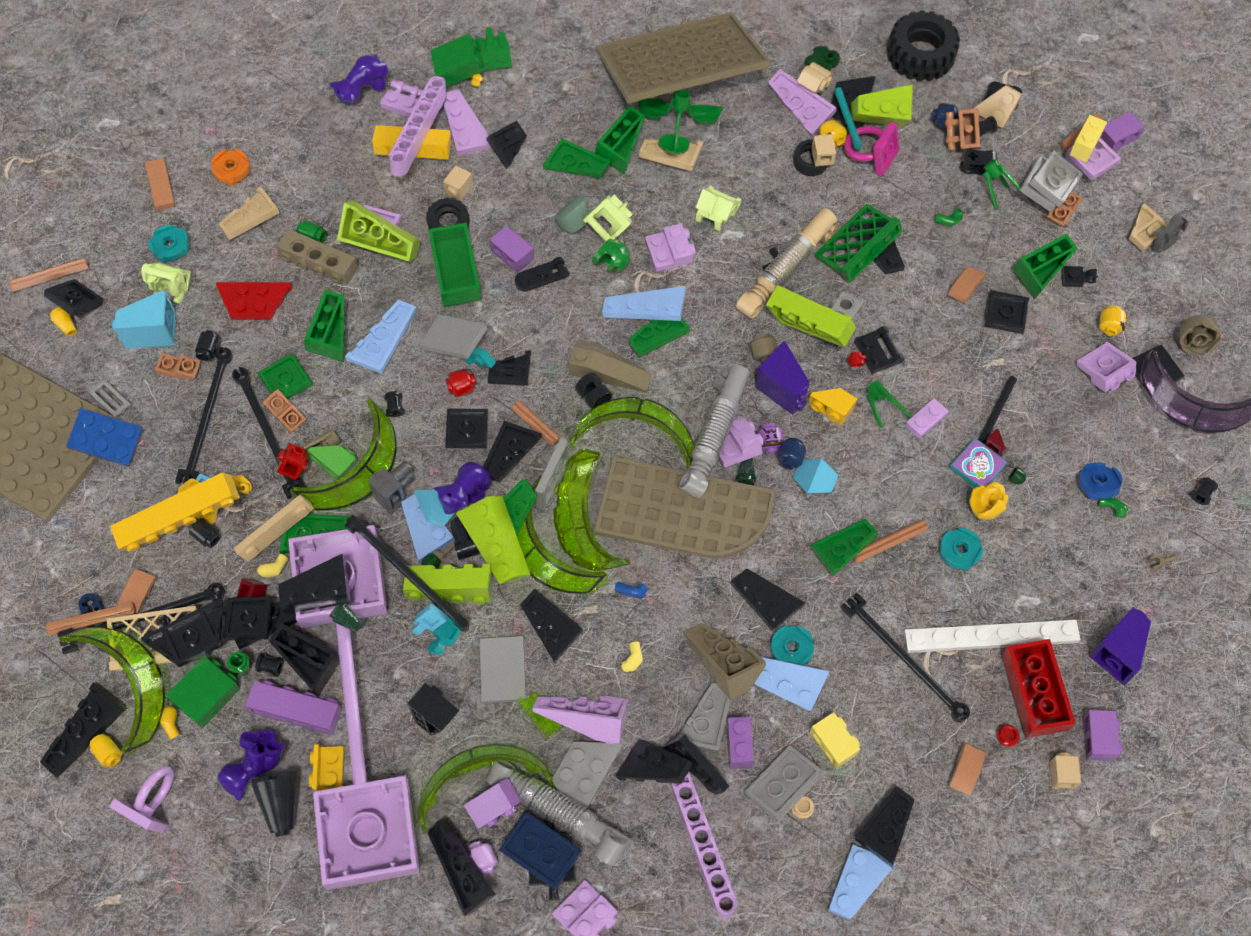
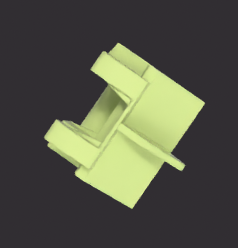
(716, 206)
(614, 212)
(163, 277)

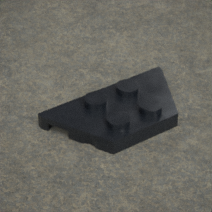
(851, 90)
(189, 635)

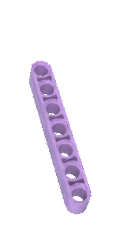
(417, 126)
(705, 849)

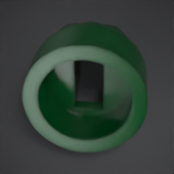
(1017, 476)
(431, 559)

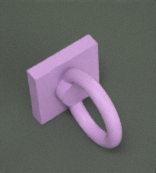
(141, 812)

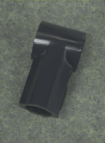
(463, 542)

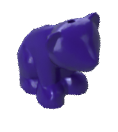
(365, 72)
(470, 482)
(260, 755)

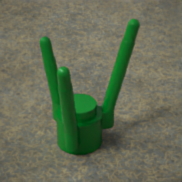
(995, 170)
(879, 392)

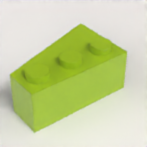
(884, 106)

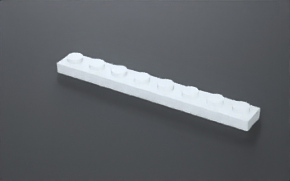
(989, 636)

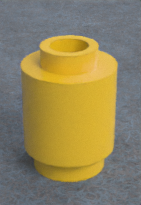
(105, 750)

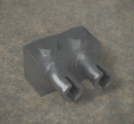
(388, 486)

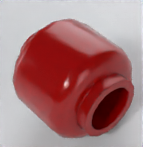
(460, 382)

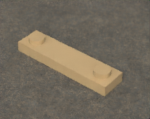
(274, 528)

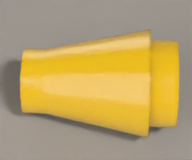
(63, 321)

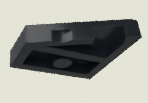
(507, 142)
(511, 370)

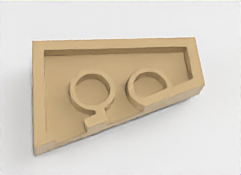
(651, 151)
(251, 214)

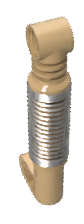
(804, 243)

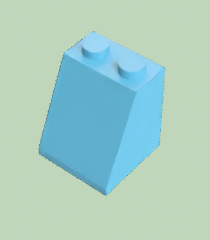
(146, 322)

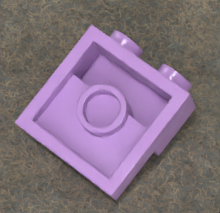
(1100, 161)
(670, 247)
(1107, 367)
(741, 443)
(586, 912)

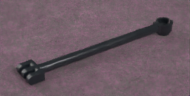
(222, 361)
(291, 483)
(354, 525)
(206, 595)
(857, 608)

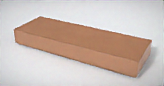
(160, 184)

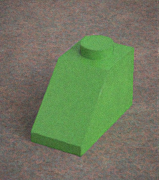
(333, 459)

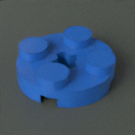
(1095, 489)

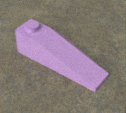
(594, 718)

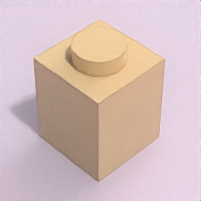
(823, 150)
(458, 183)
(1065, 771)

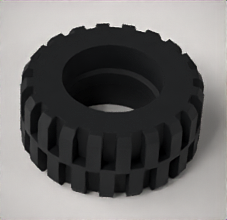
(925, 28)

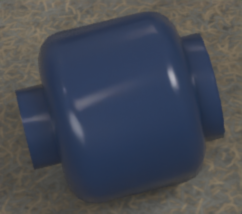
(939, 114)
(791, 453)

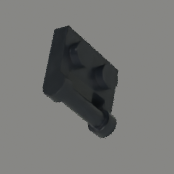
(876, 358)

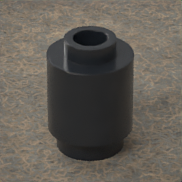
(207, 345)
(204, 533)

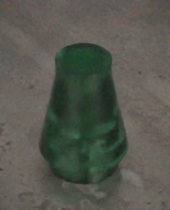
(746, 472)
(346, 617)

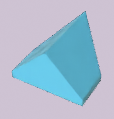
(815, 476)
(432, 507)

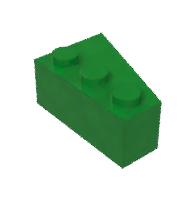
(621, 139)
(1044, 263)
(327, 327)

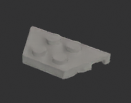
(584, 770)

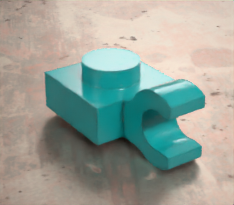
(480, 358)
(446, 635)

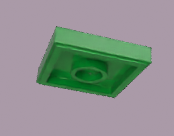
(285, 376)

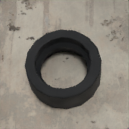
(802, 166)

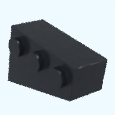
(317, 587)
(306, 657)
(431, 709)

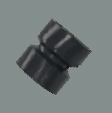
(592, 390)

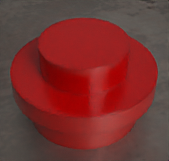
(856, 359)
(1008, 735)

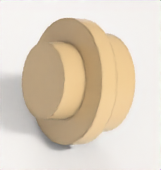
(803, 808)

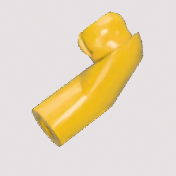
(242, 483)

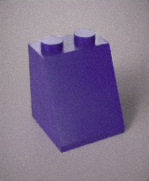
(783, 380)
(1124, 647)

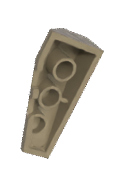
(608, 366)
(728, 663)

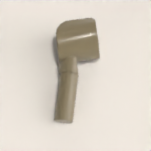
(442, 555)
(1161, 561)

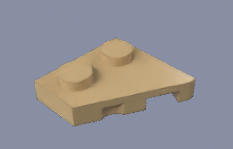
(1000, 105)
(1146, 227)

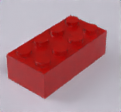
(1038, 688)

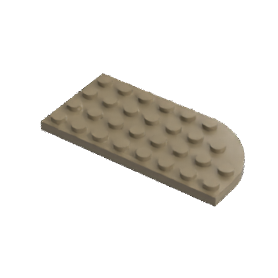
(650, 509)

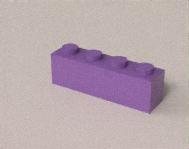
(293, 707)

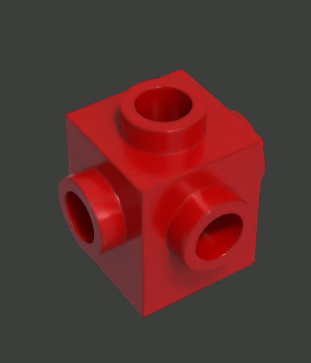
(292, 461)

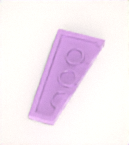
(803, 103)
(464, 126)

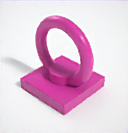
(884, 149)

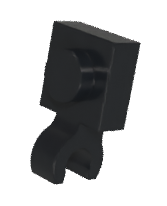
(1075, 277)

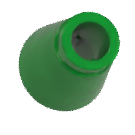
(239, 663)

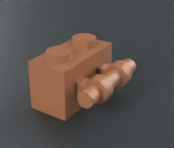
(969, 129)

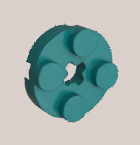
(172, 252)
(950, 553)
(792, 635)

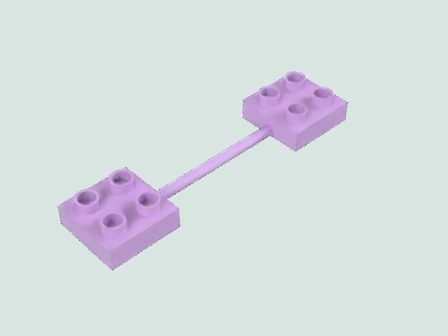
(365, 826)

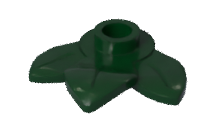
(821, 57)

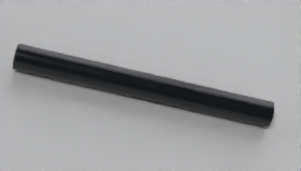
(997, 409)

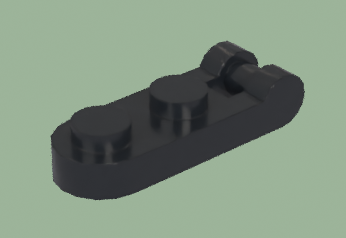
(541, 275)

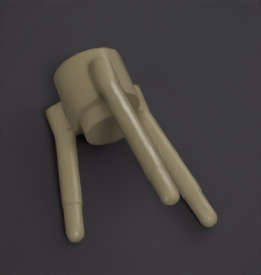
(327, 439)

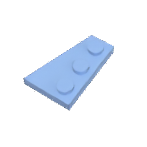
(424, 535)
(857, 882)

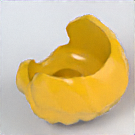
(988, 501)

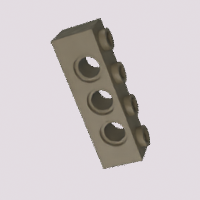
(293, 242)

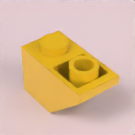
(833, 403)

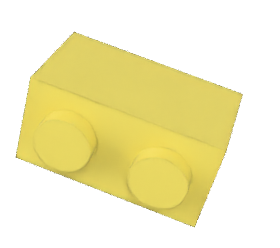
(1088, 138)
(835, 740)

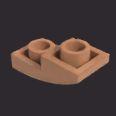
(1062, 214)
(966, 284)
(177, 367)
(283, 410)
(137, 589)
(967, 769)

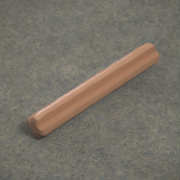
(48, 274)
(891, 540)
(89, 618)

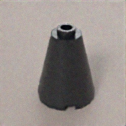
(277, 800)

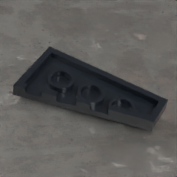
(91, 719)
(462, 873)

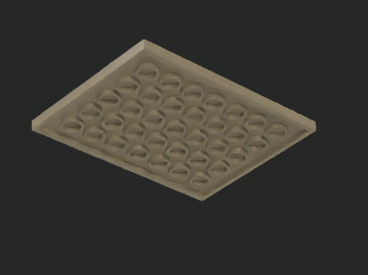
(681, 57)
(33, 440)

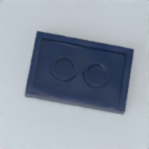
(540, 850)

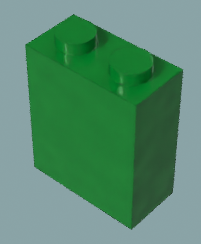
(457, 59)
(203, 691)

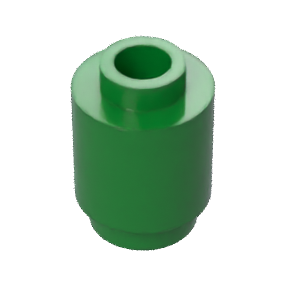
(312, 230)

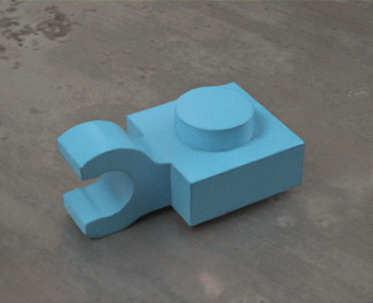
(428, 618)

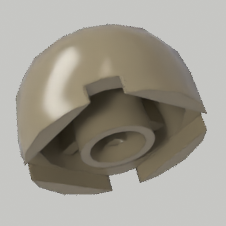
(1199, 335)

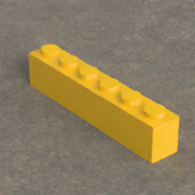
(174, 512)

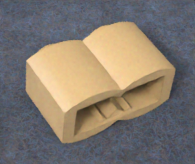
(815, 78)

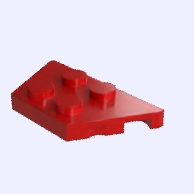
(253, 299)

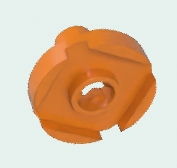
(234, 174)

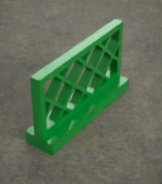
(869, 248)

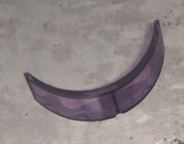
(1187, 409)

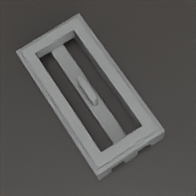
(120, 409)

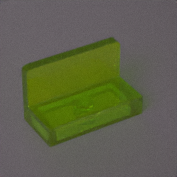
(542, 724)

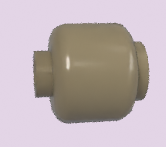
(763, 347)

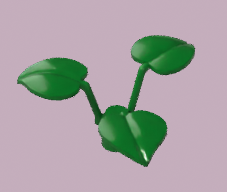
(702, 114)

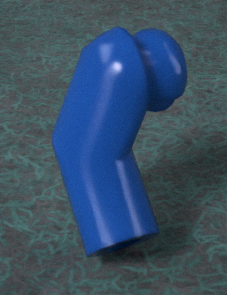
(627, 590)

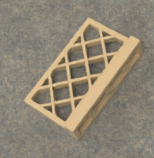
(159, 659)

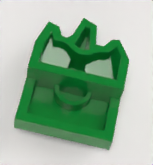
(494, 51)

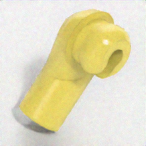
(273, 569)
(634, 659)

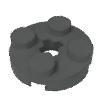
(1169, 235)

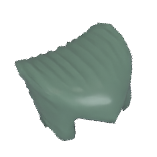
(572, 215)

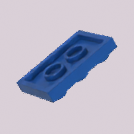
(104, 437)

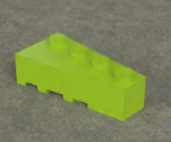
(370, 231)
(810, 317)
(495, 538)
(453, 583)

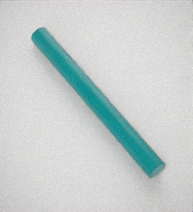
(848, 118)

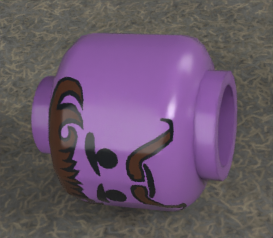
(772, 437)

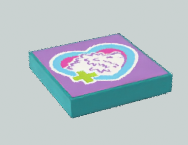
(978, 464)

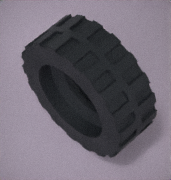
(446, 206)

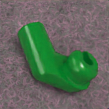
(950, 220)
(1114, 503)

